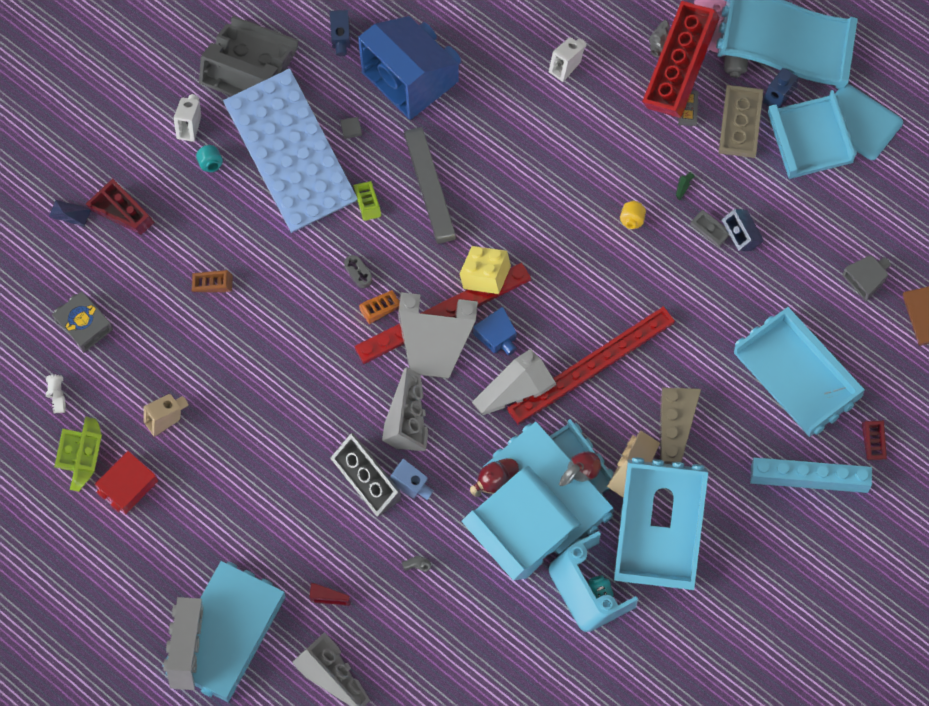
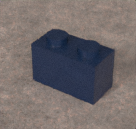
(742, 230)

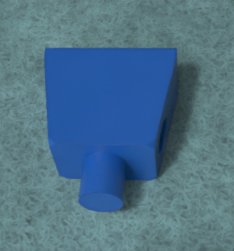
(496, 332)

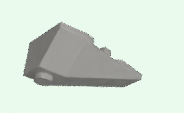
(519, 380)
(405, 422)

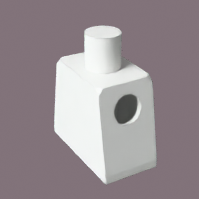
(566, 58)
(188, 111)

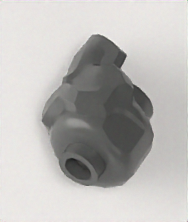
(658, 38)

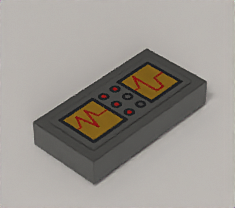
(689, 116)

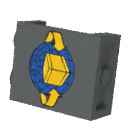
(82, 321)

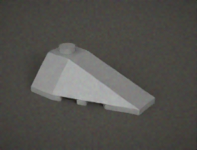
(325, 668)

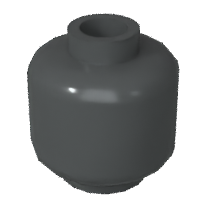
(735, 66)

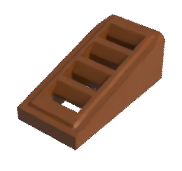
(223, 277)

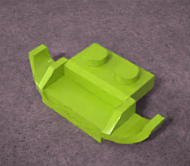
(79, 452)

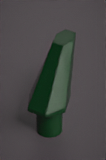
(683, 184)

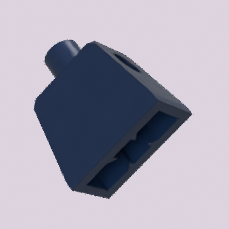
(340, 31)
(784, 85)

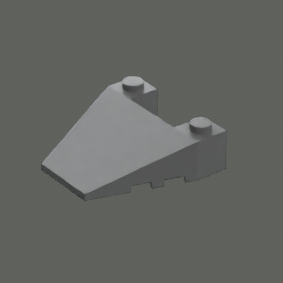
(433, 340)

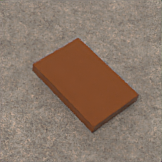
(918, 309)

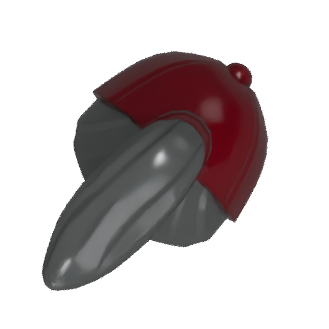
(582, 468)

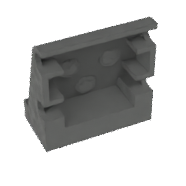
(245, 56)

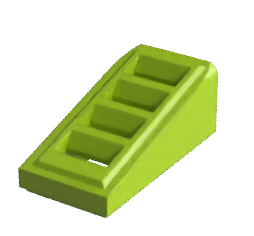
(368, 211)

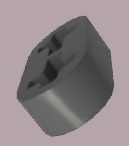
(354, 274)

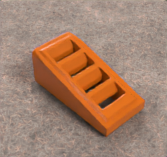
(365, 306)

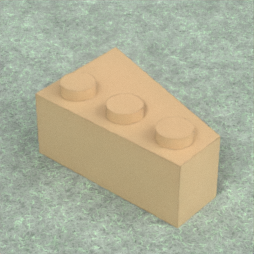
(637, 446)

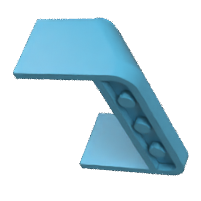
(575, 591)

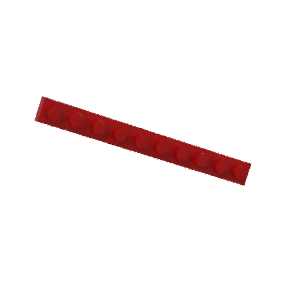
(393, 337)
(593, 364)

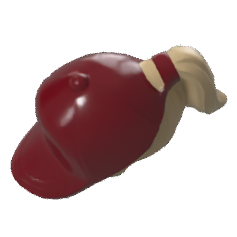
(494, 476)

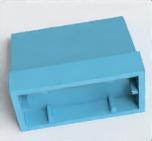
(521, 524)

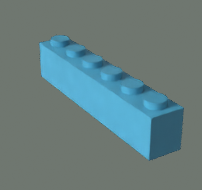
(811, 475)

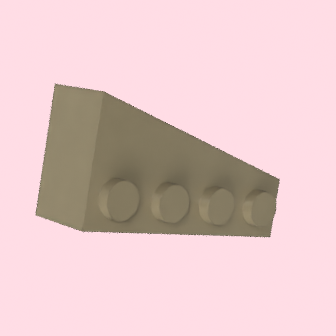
(676, 418)

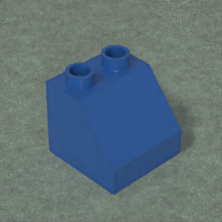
(408, 63)

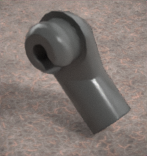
(417, 562)

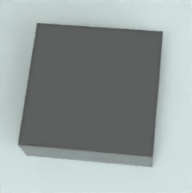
(351, 127)

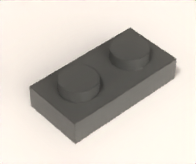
(710, 228)

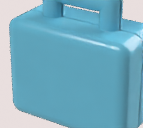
(868, 121)

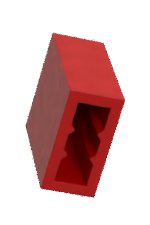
(126, 483)

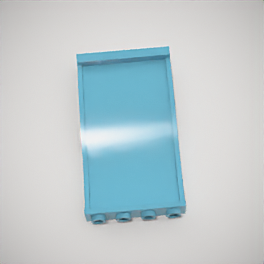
(789, 38)

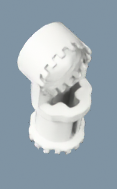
(54, 392)

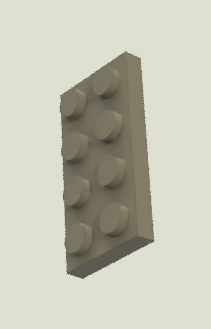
(740, 121)

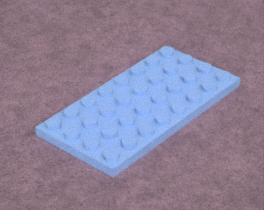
(290, 150)

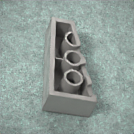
(184, 643)

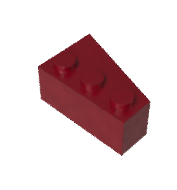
(120, 208)

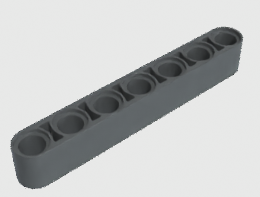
(429, 185)

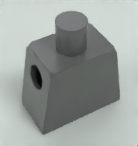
(867, 275)

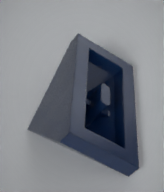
(70, 213)

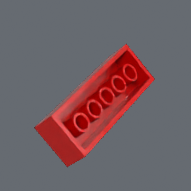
(681, 59)

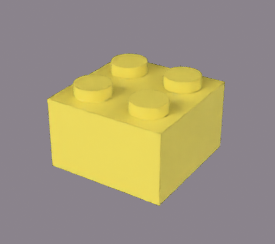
(485, 269)

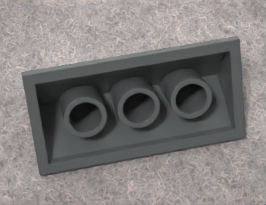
(366, 475)

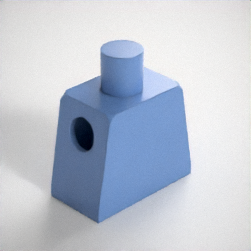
(405, 474)

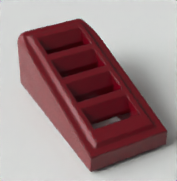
(866, 425)
(324, 595)

